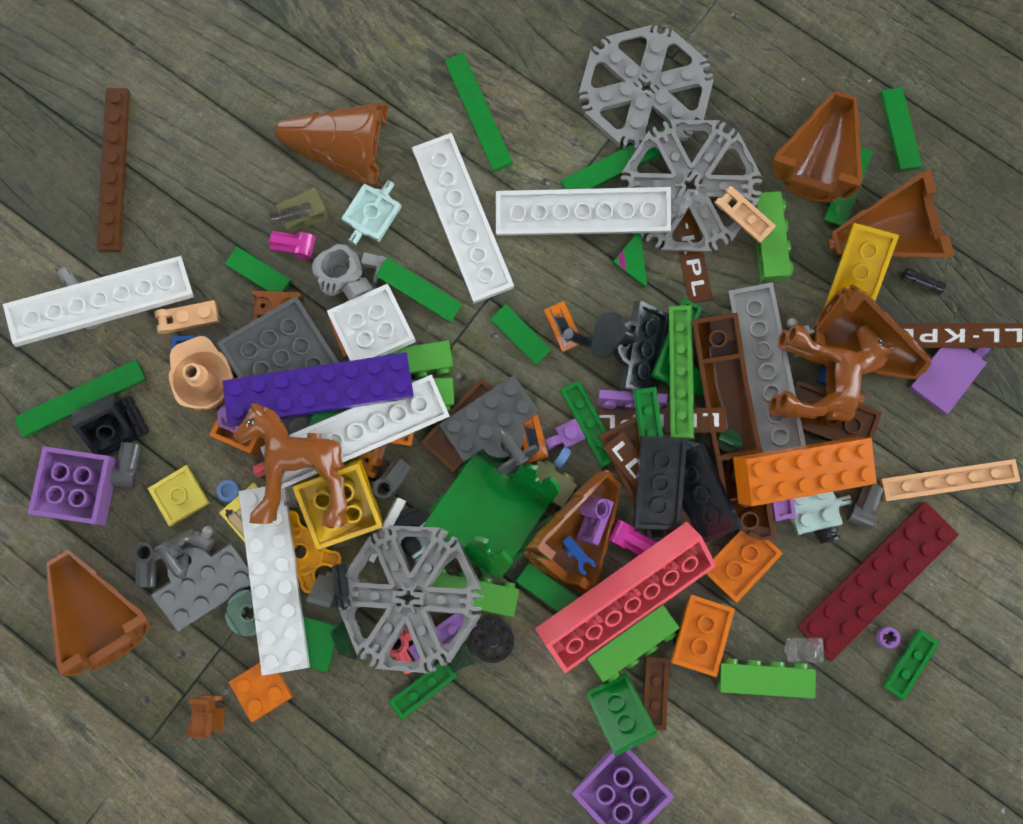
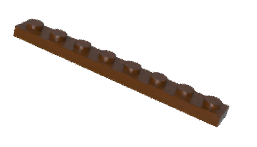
(113, 170)

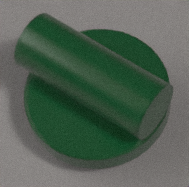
(729, 440)

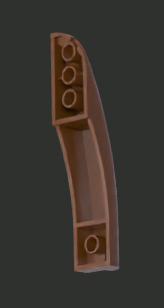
(727, 386)

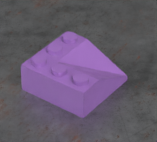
(72, 486)
(622, 791)

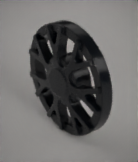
(492, 640)

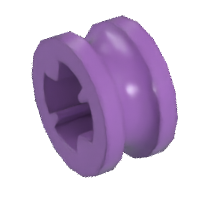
(890, 644)

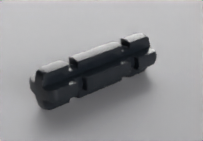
(923, 281)
(134, 416)
(341, 586)

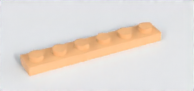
(949, 480)

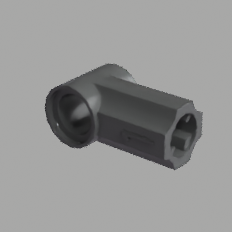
(126, 471)
(393, 478)
(863, 510)
(145, 567)

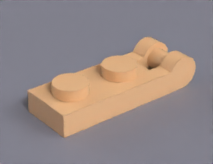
(745, 215)
(187, 317)

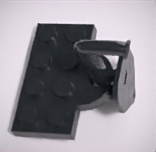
(631, 342)

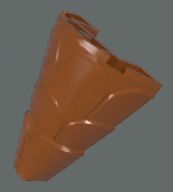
(338, 139)
(824, 153)
(909, 214)
(854, 308)
(546, 547)
(89, 617)

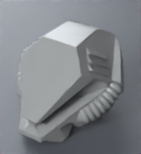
(336, 269)

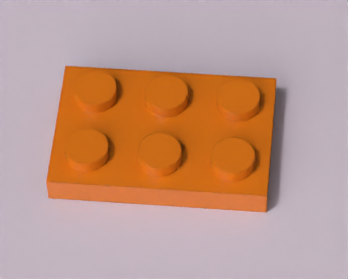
(742, 564)
(702, 635)

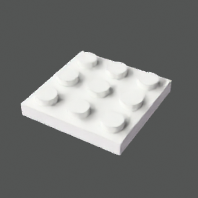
(371, 325)

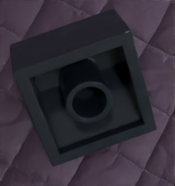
(103, 425)

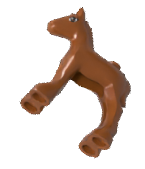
(842, 373)
(292, 454)

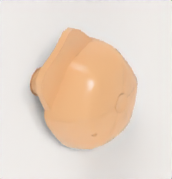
(198, 374)

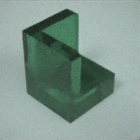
(343, 642)
(462, 658)

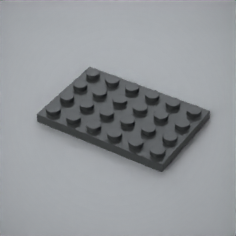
(278, 343)

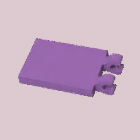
(949, 376)

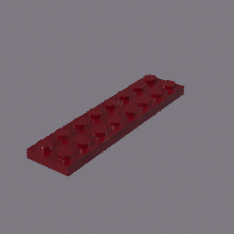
(878, 580)

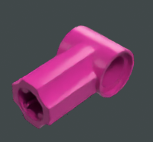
(298, 244)
(626, 537)

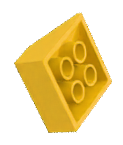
(361, 510)

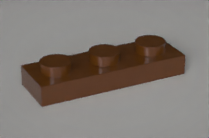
(656, 690)

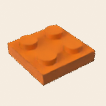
(260, 693)

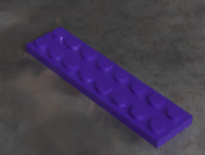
(320, 388)

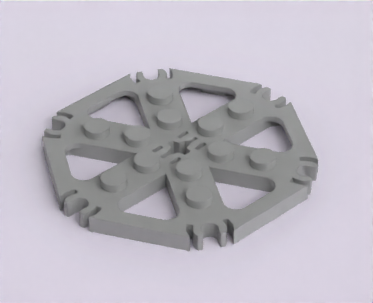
(633, 77)
(702, 167)
(415, 618)

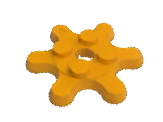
(314, 558)

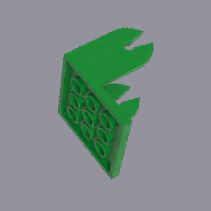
(493, 511)

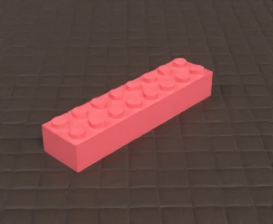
(626, 597)

